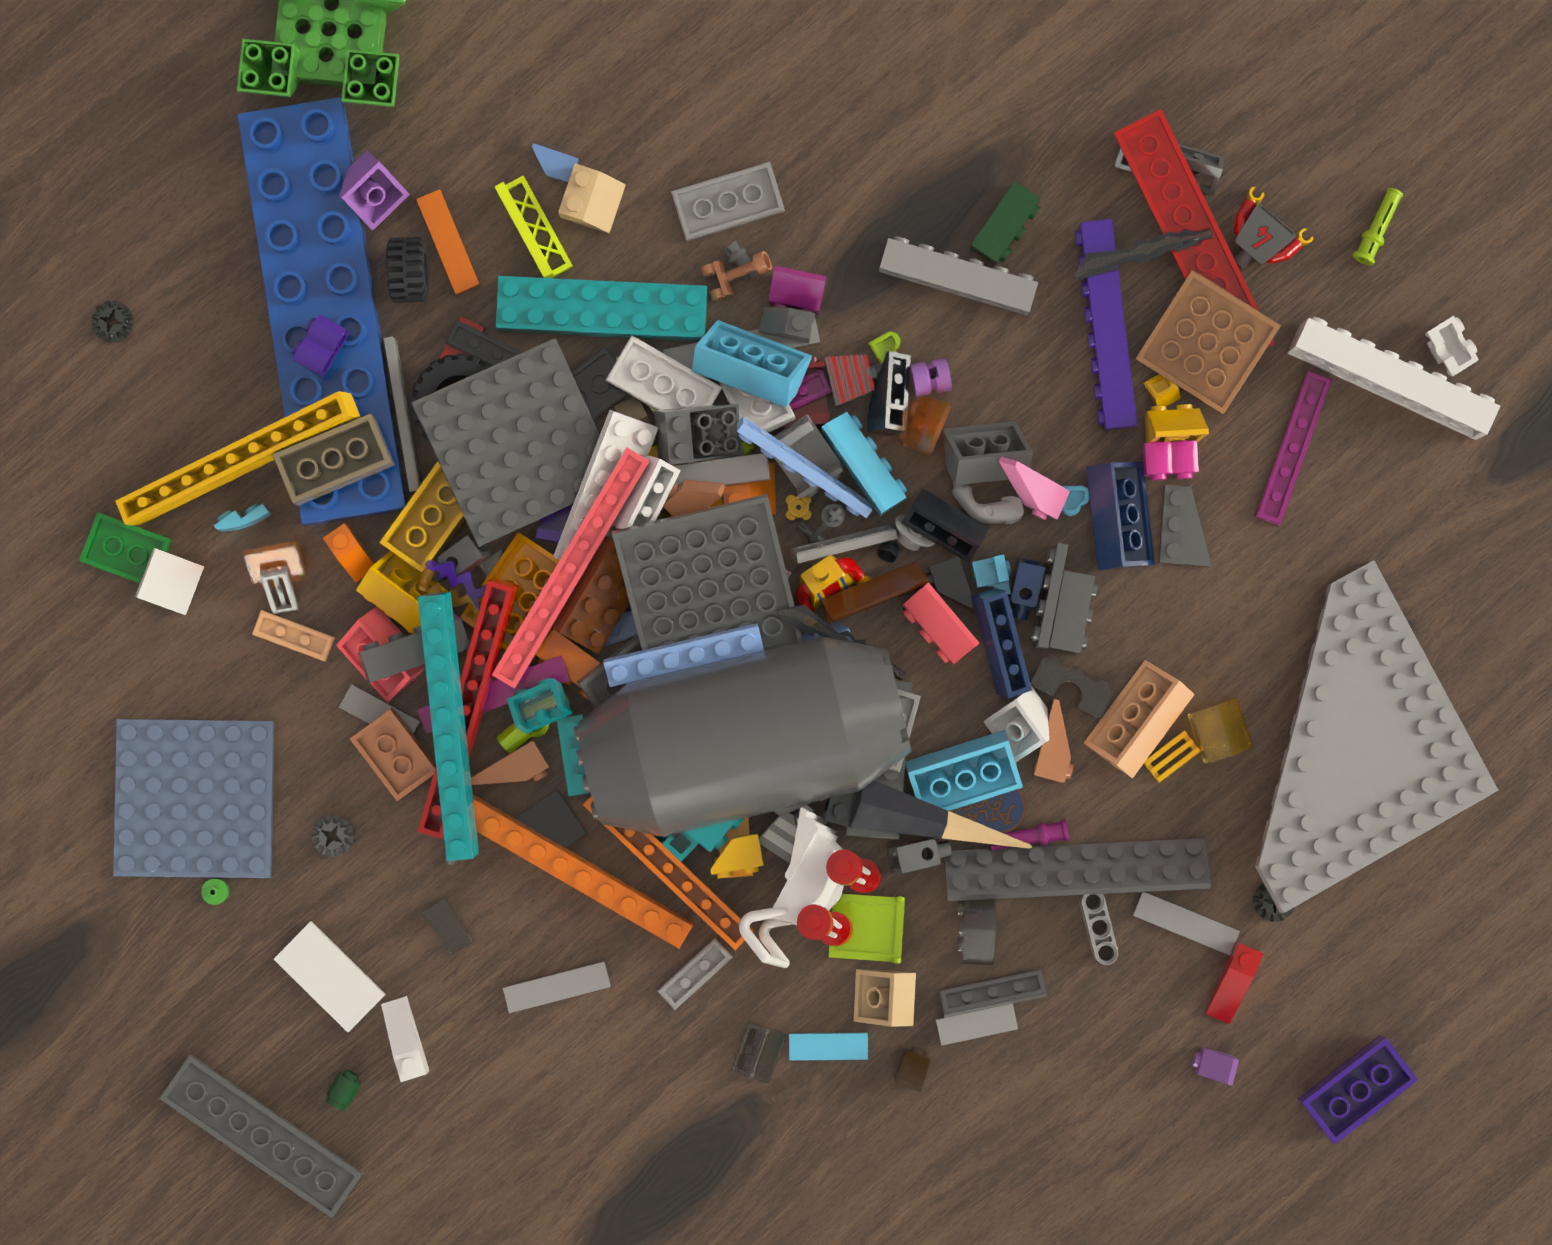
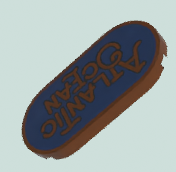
(998, 812)

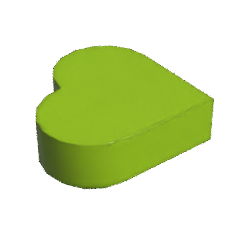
(887, 342)

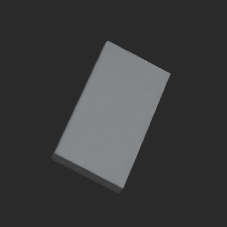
(728, 201)

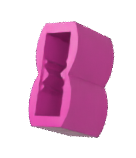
(1170, 458)

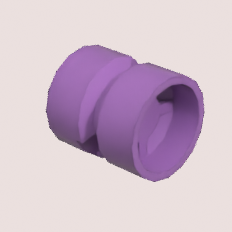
(921, 378)

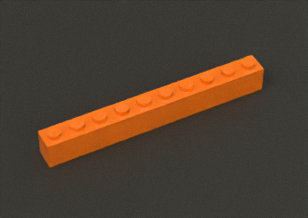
(580, 874)

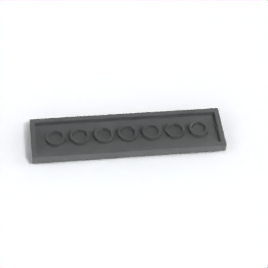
(261, 1136)

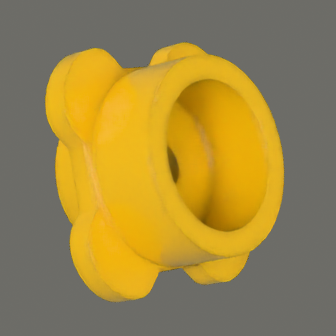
(793, 513)

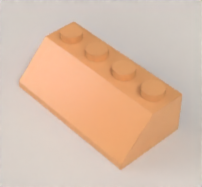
(1139, 718)

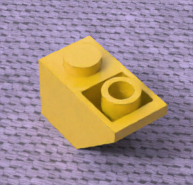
(739, 854)

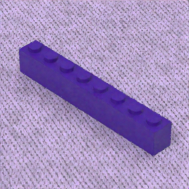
(1107, 332)

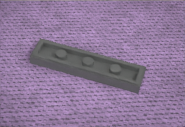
(992, 993)

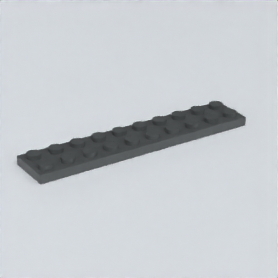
(1077, 869)

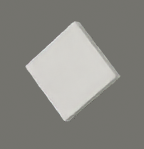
(169, 581)

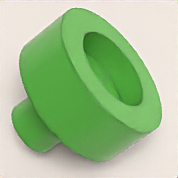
(221, 891)

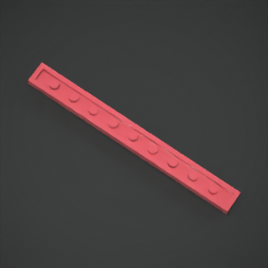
(571, 568)

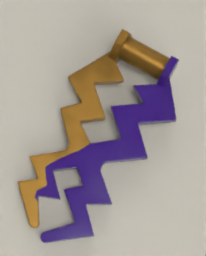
(448, 569)

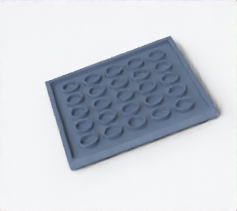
(194, 798)

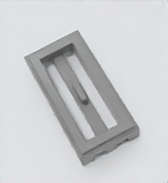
(275, 575)

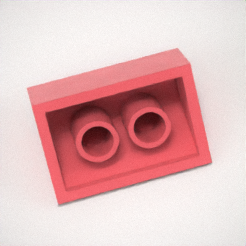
(939, 625)
(370, 628)

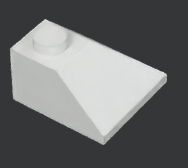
(1024, 723)

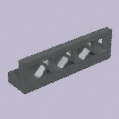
(1198, 161)

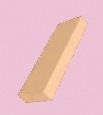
(293, 635)

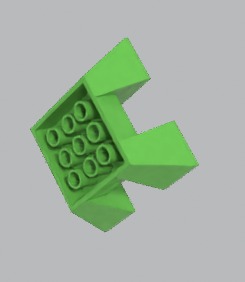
(296, 58)

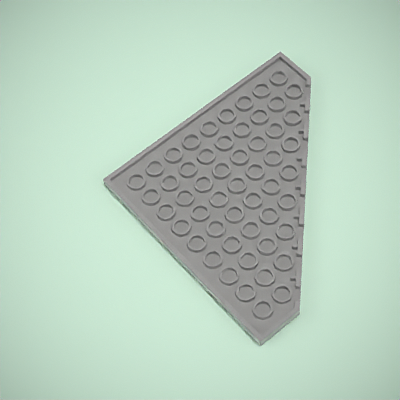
(1368, 751)

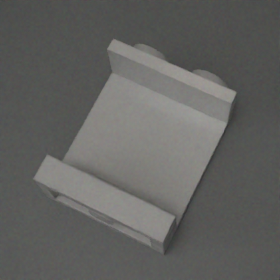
(809, 442)

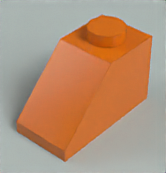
(349, 552)

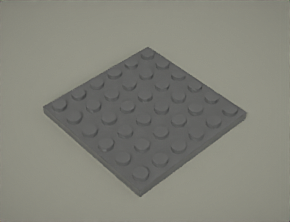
(511, 440)
(707, 574)

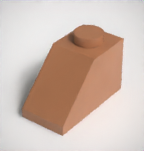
(692, 496)

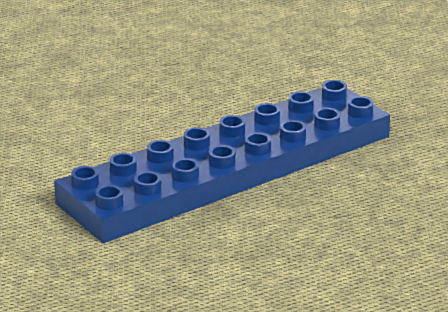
(317, 265)

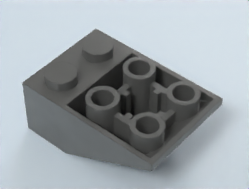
(697, 433)

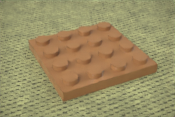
(1208, 341)

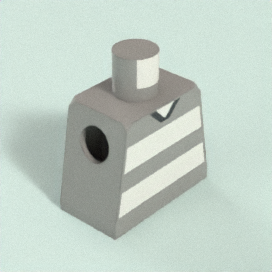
(781, 834)

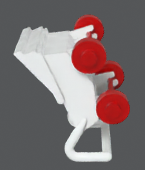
(813, 887)

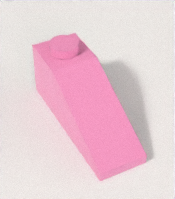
(1035, 490)

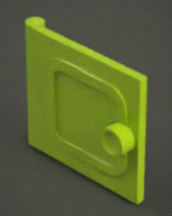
(876, 928)

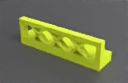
(523, 227)

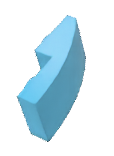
(234, 520)

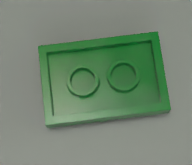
(121, 547)

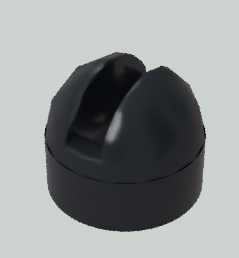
(888, 551)

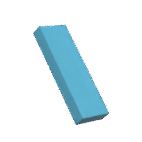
(828, 1046)

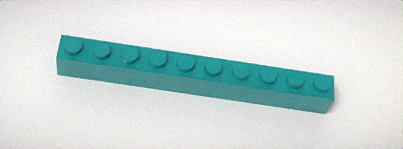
(448, 726)

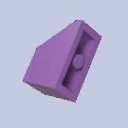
(1215, 1065)

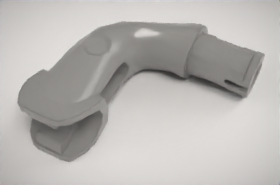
(1006, 511)

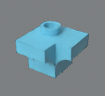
(992, 573)

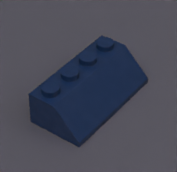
(1120, 515)

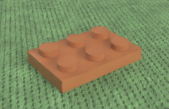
(394, 754)

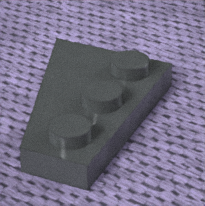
(1181, 529)

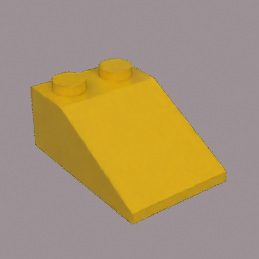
(1175, 425)

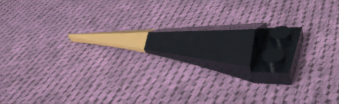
(894, 811)

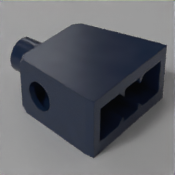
(1026, 575)

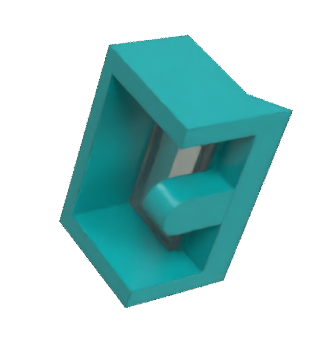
(539, 705)

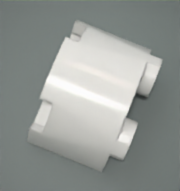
(1450, 346)

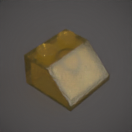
(1220, 731)

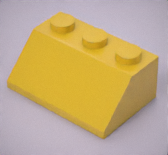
(394, 589)

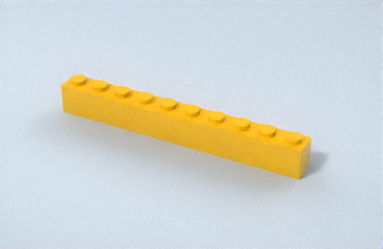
(236, 459)

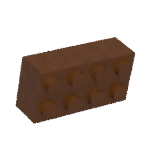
(595, 601)

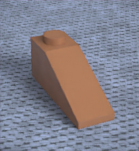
(1054, 756)
(518, 766)

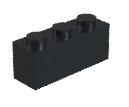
(945, 525)

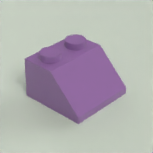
(371, 190)

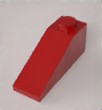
(1234, 982)

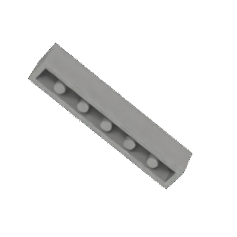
(958, 276)

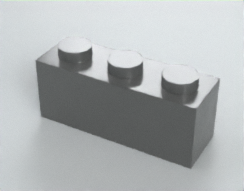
(1073, 612)

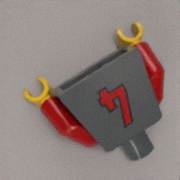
(1263, 234)

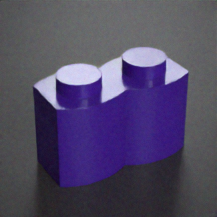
(320, 345)

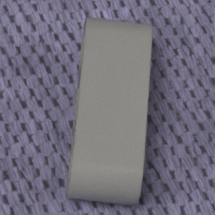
(1098, 940)

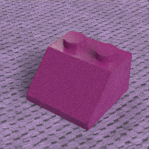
(796, 290)

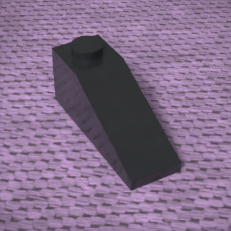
(890, 399)

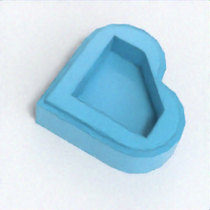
(1077, 497)

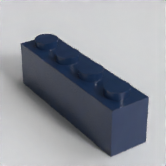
(1001, 642)

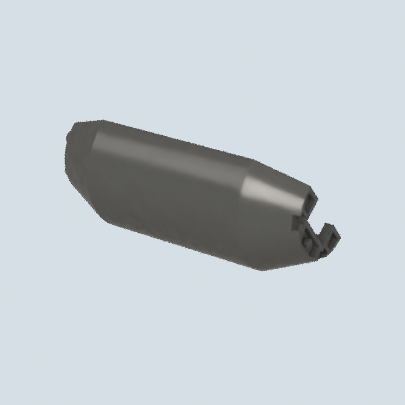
(742, 737)

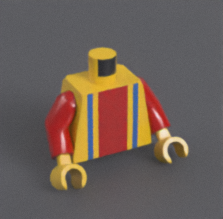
(826, 579)

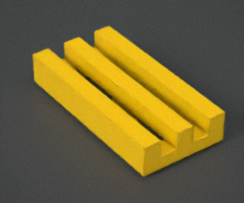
(1188, 743)

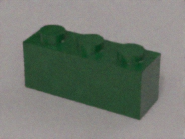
(1006, 224)

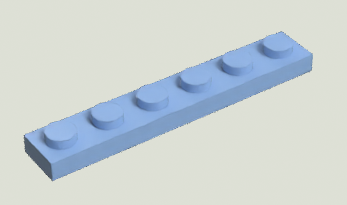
(794, 462)
(683, 655)

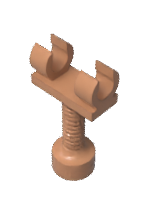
(760, 263)

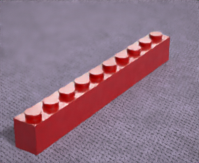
(475, 680)

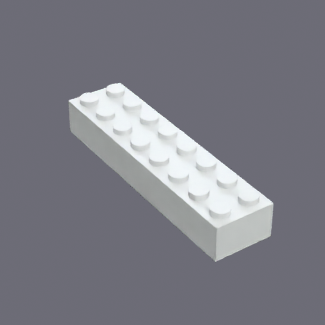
(1393, 378)

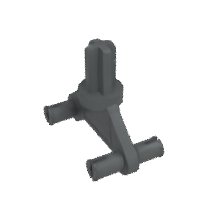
(831, 515)

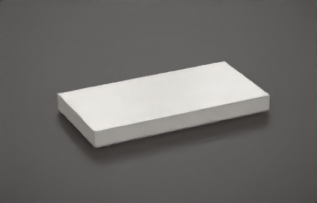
(660, 379)
(329, 976)

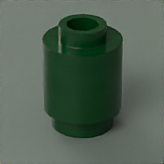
(343, 1089)

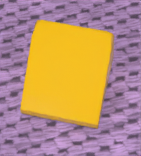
(1162, 390)

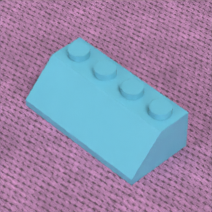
(750, 363)
(863, 463)
(965, 772)

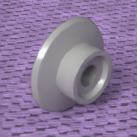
(910, 538)

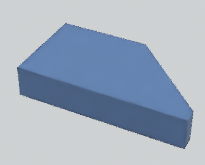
(554, 163)

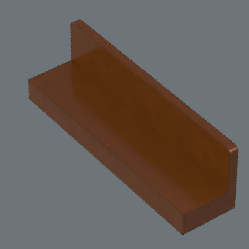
(873, 592)

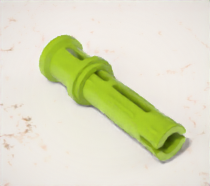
(1374, 236)

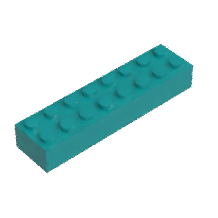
(601, 308)

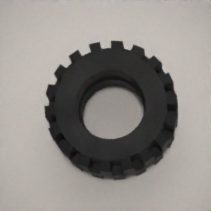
(407, 269)

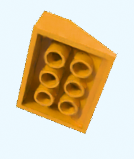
(523, 565)

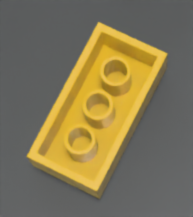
(425, 522)

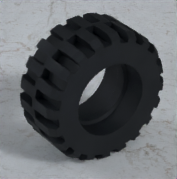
(441, 373)

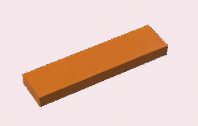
(448, 242)

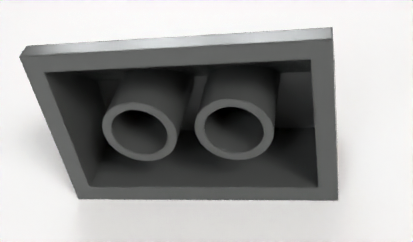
(975, 451)

